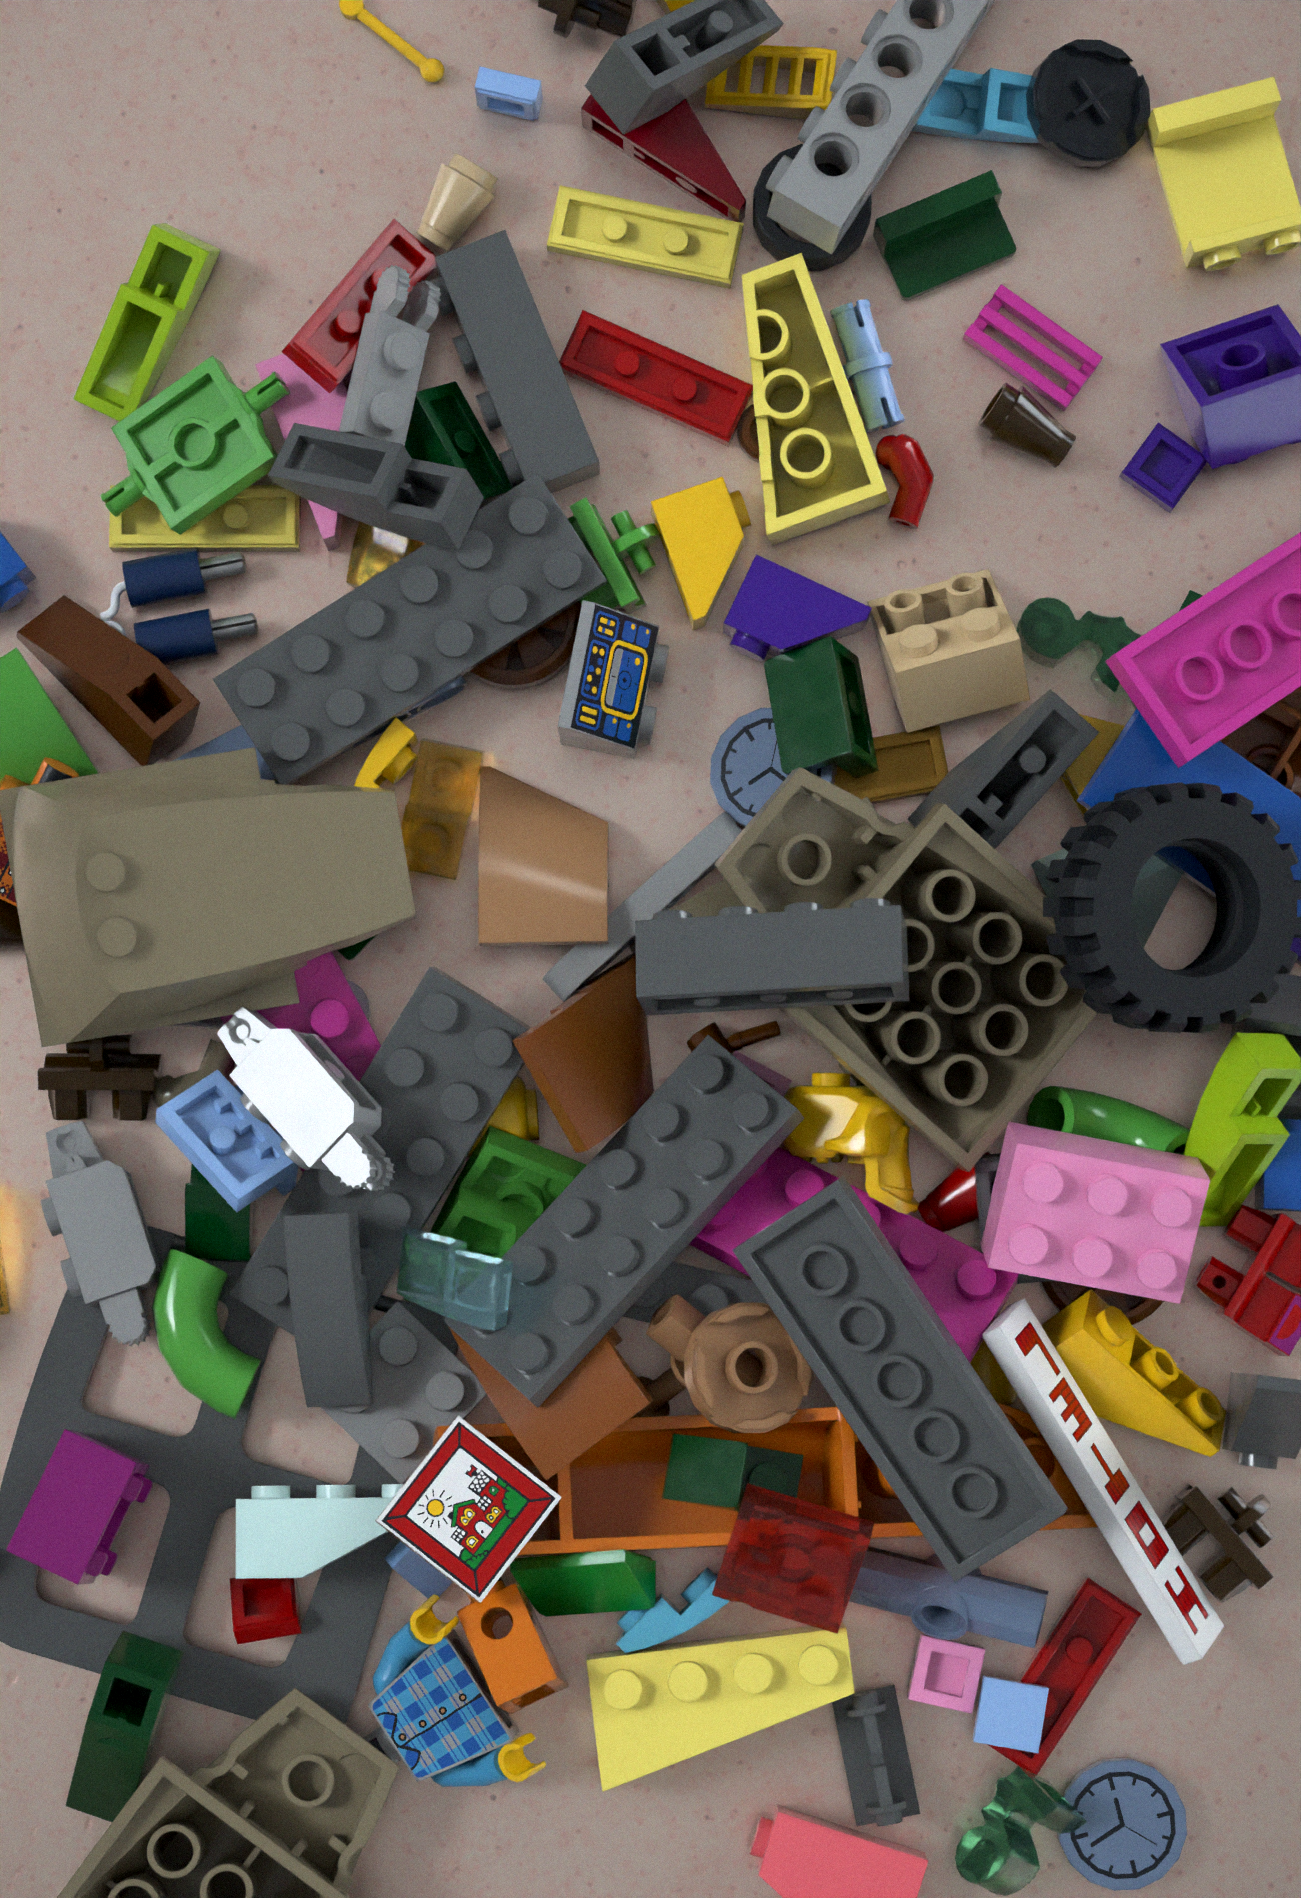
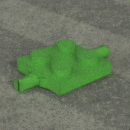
(195, 445)

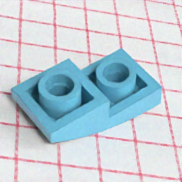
(665, 1620)

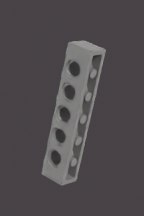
(825, 205)

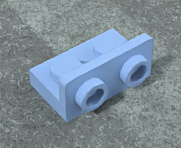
(227, 1142)

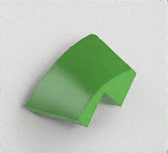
(33, 725)
(503, 1192)

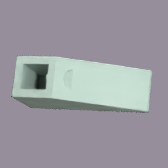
(302, 1535)

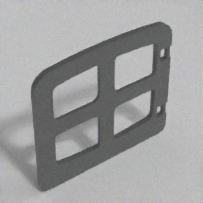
(203, 1479)

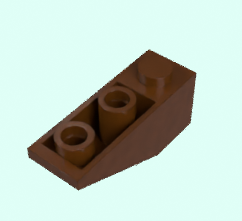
(113, 679)

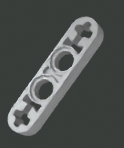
(655, 895)

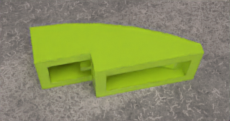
(146, 321)
(1237, 1119)

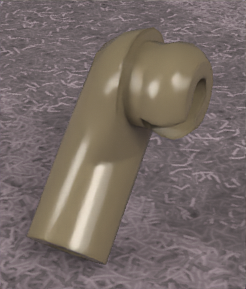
(215, 1058)

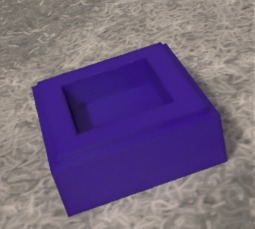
(1163, 467)

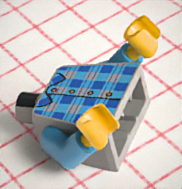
(441, 1711)

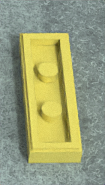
(645, 237)
(252, 521)

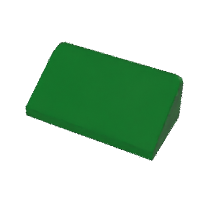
(587, 1582)

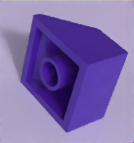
(1239, 385)

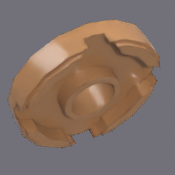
(713, 1376)

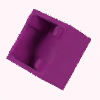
(79, 1508)

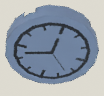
(749, 766)
(1131, 1824)

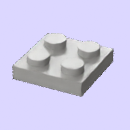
(414, 1391)

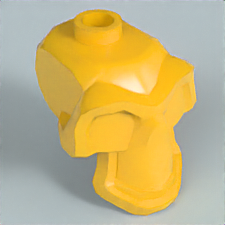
(854, 1124)

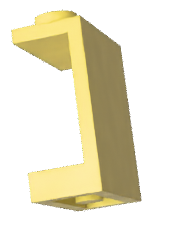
(1226, 175)

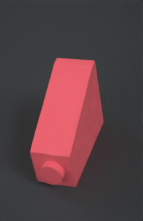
(827, 1860)

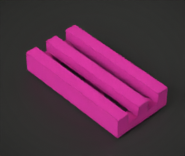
(1045, 327)

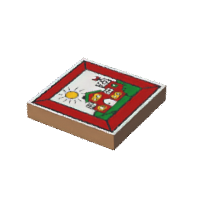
(468, 1509)

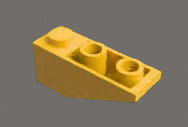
(1133, 1379)

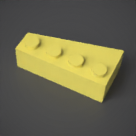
(804, 409)
(707, 1692)

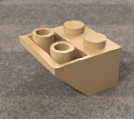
(949, 650)

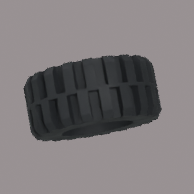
(1252, 897)

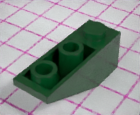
(122, 1724)

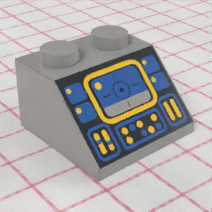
(610, 682)

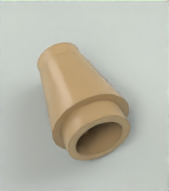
(455, 201)

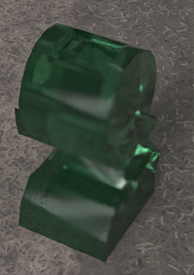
(1053, 634)
(1003, 1851)

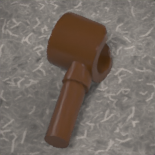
(738, 1039)

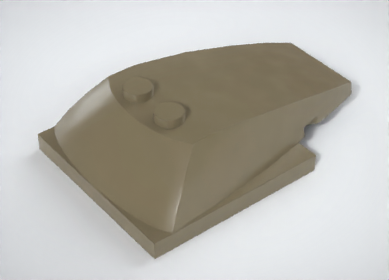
(192, 889)
(983, 987)
(261, 1821)

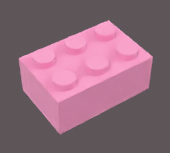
(1094, 1212)

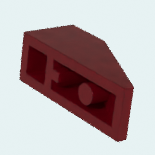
(677, 151)

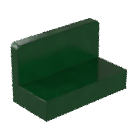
(944, 236)
(449, 434)
(820, 709)

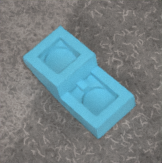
(980, 107)

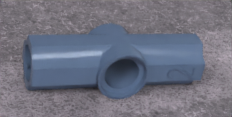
(949, 1607)

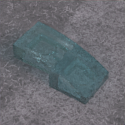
(453, 1281)

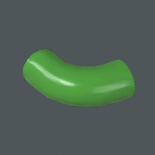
(1105, 1119)
(191, 1334)

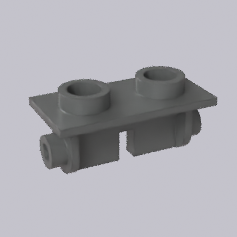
(876, 1757)

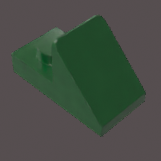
(213, 1226)
(718, 1470)

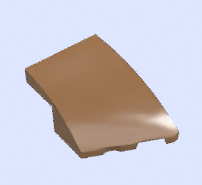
(539, 867)

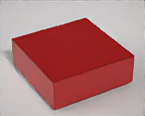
(264, 1608)

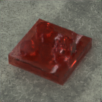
(793, 1558)

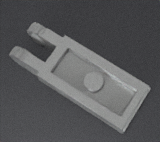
(390, 358)

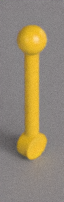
(430, 69)

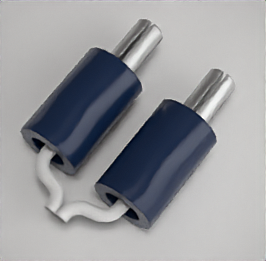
(176, 577)

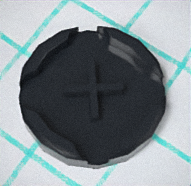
(1088, 103)

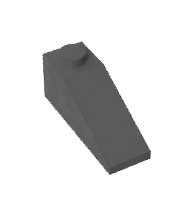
(676, 56)
(1012, 769)
(1263, 1419)

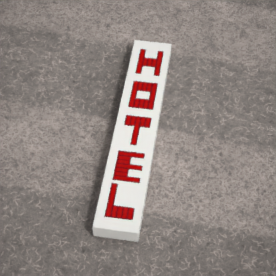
(1103, 1481)

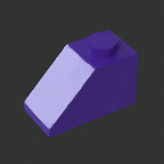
(786, 611)

